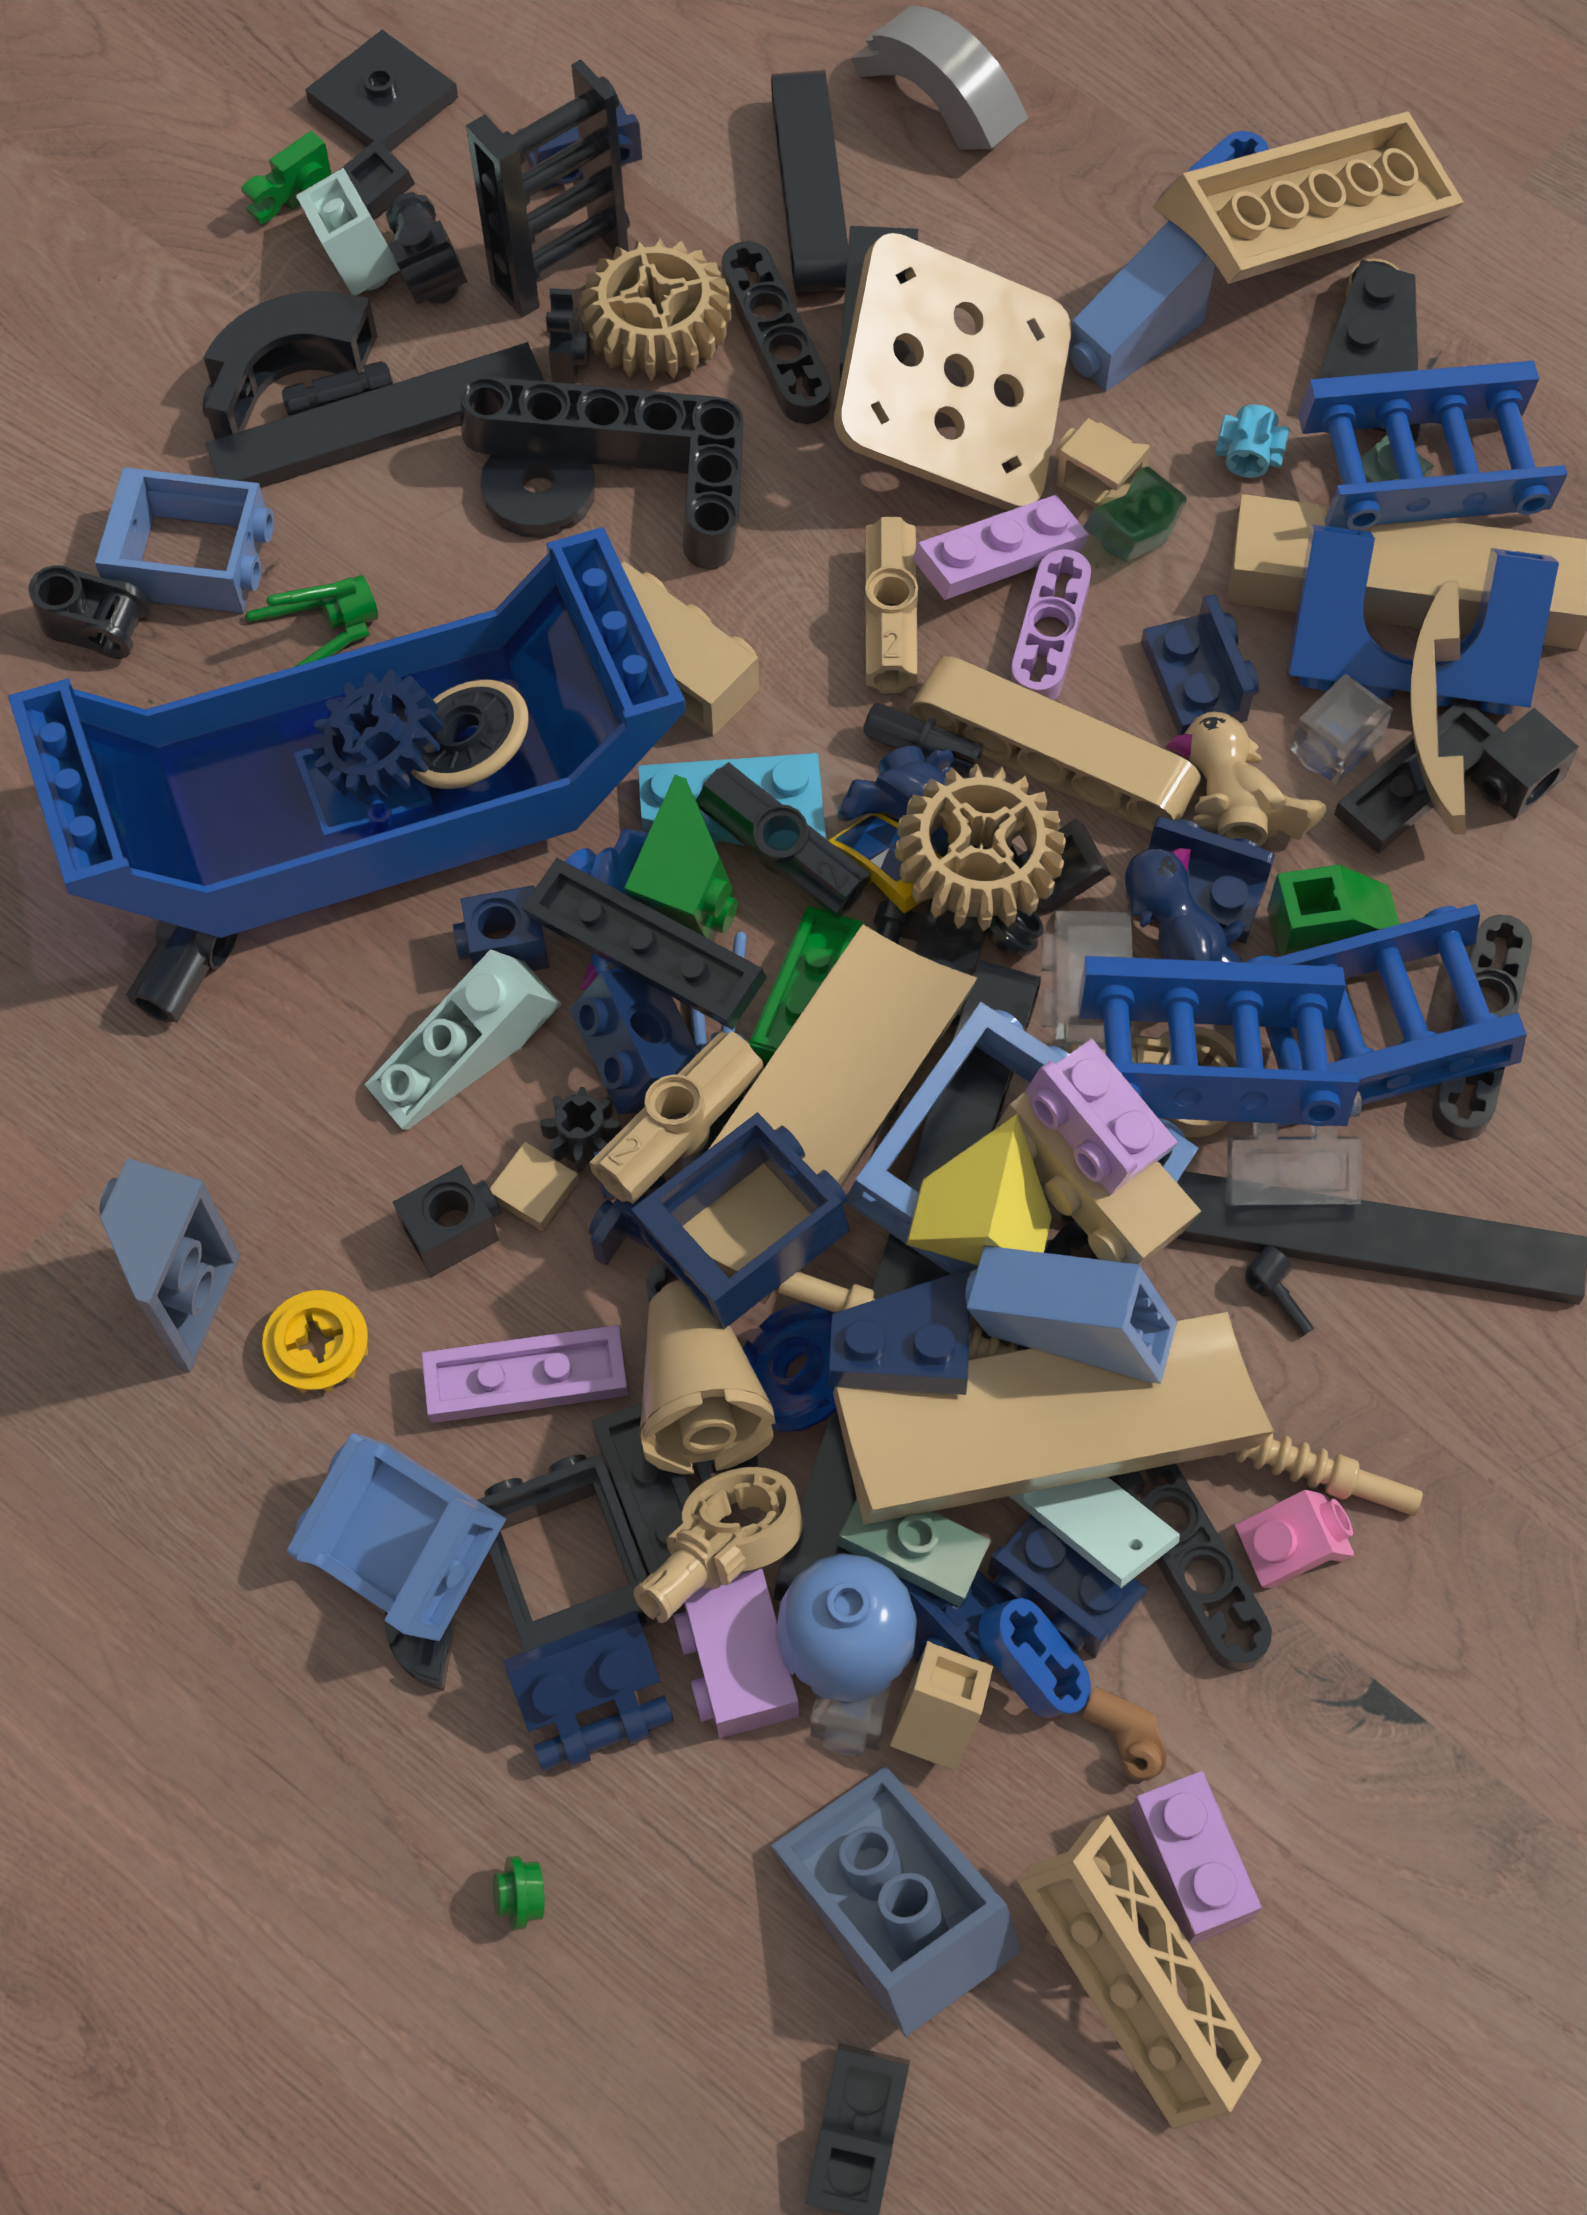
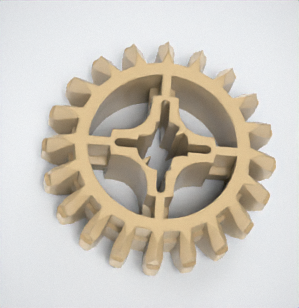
(655, 309)
(979, 879)

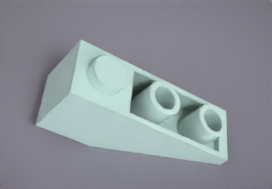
(463, 1038)

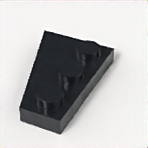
(1376, 327)

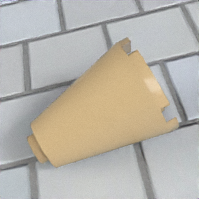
(698, 1389)

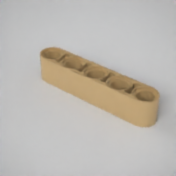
(1057, 744)

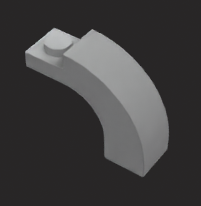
(951, 70)

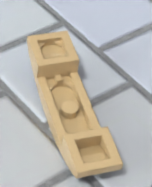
(1437, 642)

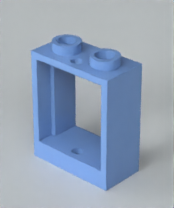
(193, 498)

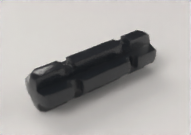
(335, 387)

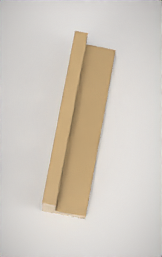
(1136, 1983)

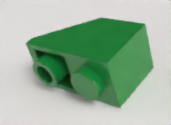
(1326, 907)

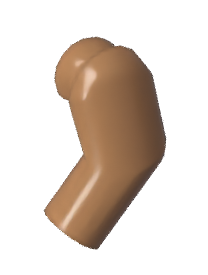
(1134, 1730)

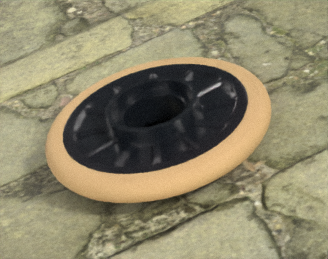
(501, 730)

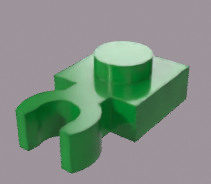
(291, 173)

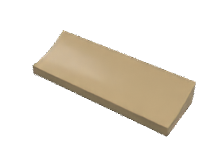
(1311, 196)
(1405, 567)
(834, 1084)
(1047, 1424)

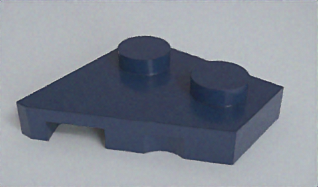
(905, 1340)

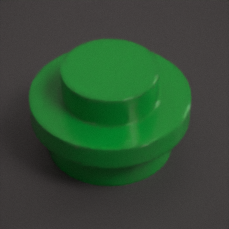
(519, 1892)

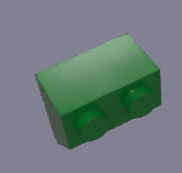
(682, 869)

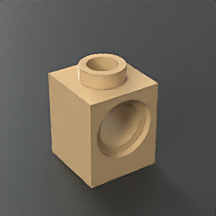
(941, 1706)

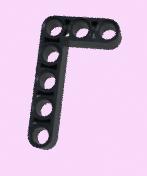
(625, 430)

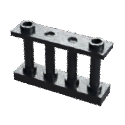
(506, 191)

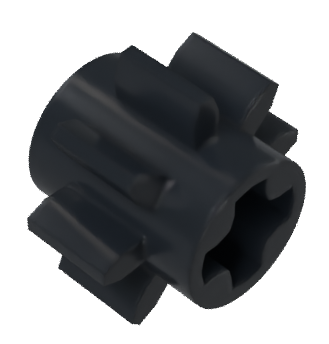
(583, 1113)

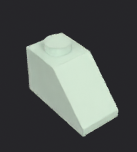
(348, 233)

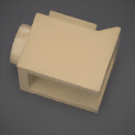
(1098, 463)

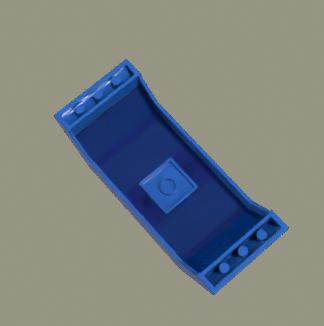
(227, 823)

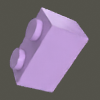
(738, 1656)
(1194, 1858)

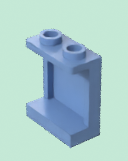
(396, 1535)

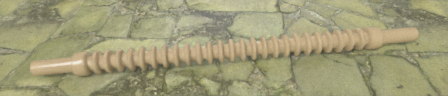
(1338, 1475)

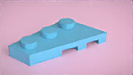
(787, 778)

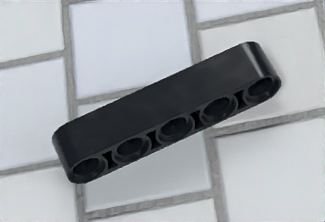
(810, 181)

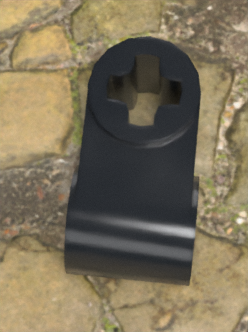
(96, 612)

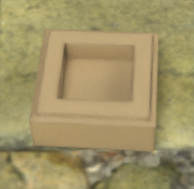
(534, 1186)

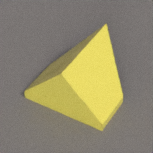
(983, 1200)

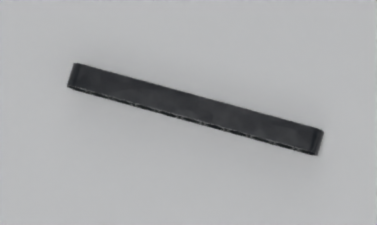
(957, 1120)

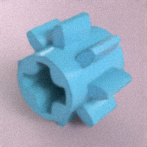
(1252, 441)

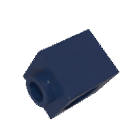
(500, 912)

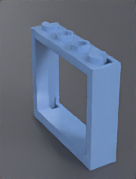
(1001, 1036)

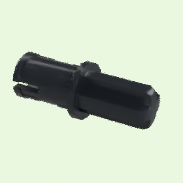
(904, 730)

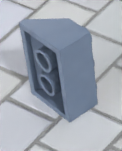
(170, 1252)

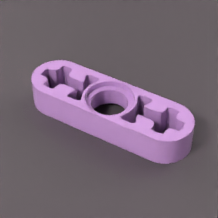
(1043, 605)

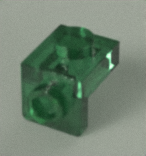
(1138, 519)

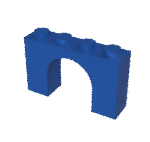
(1496, 655)

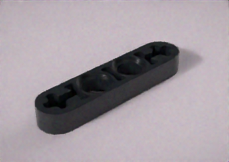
(776, 331)
(1509, 983)
(1196, 1543)

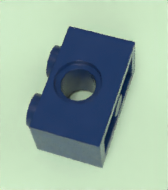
(631, 1036)

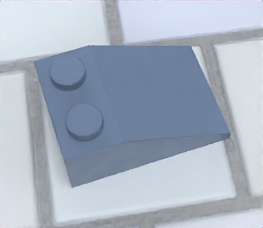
(899, 1899)

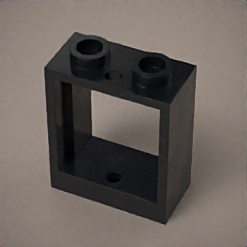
(566, 1483)

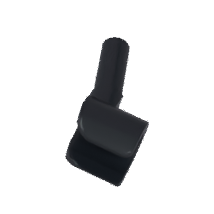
(1265, 1278)

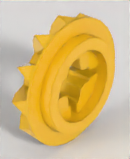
(289, 1330)

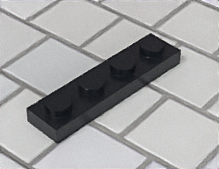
(645, 943)

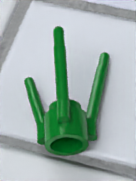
(343, 603)

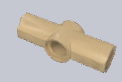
(890, 629)
(652, 1140)

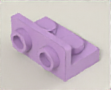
(1099, 1117)

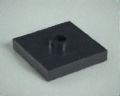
(382, 92)

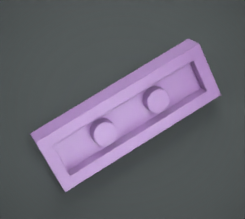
(998, 546)
(524, 1374)

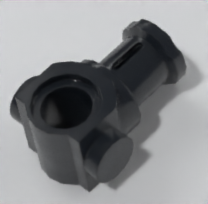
(423, 249)

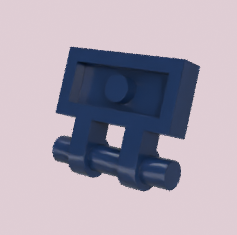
(580, 1674)

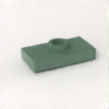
(920, 1550)

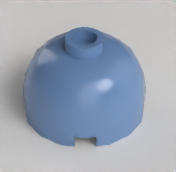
(846, 1627)

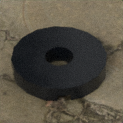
(533, 512)

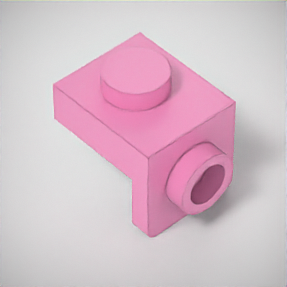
(1296, 1537)

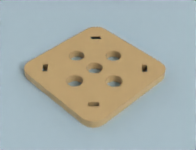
(891, 407)

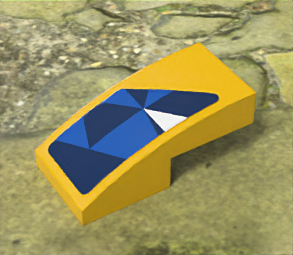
(872, 846)

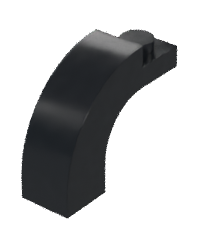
(278, 339)

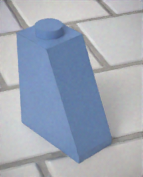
(1143, 308)
(1074, 1309)

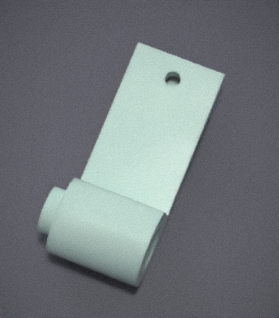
(1102, 1526)

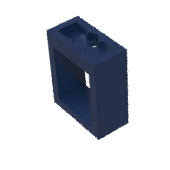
(710, 1176)

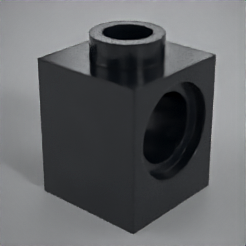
(1524, 763)
(445, 1246)

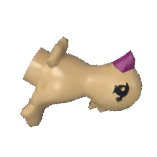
(1239, 796)

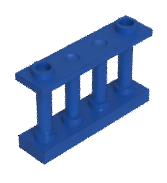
(1424, 397)
(1223, 995)
(1423, 1056)

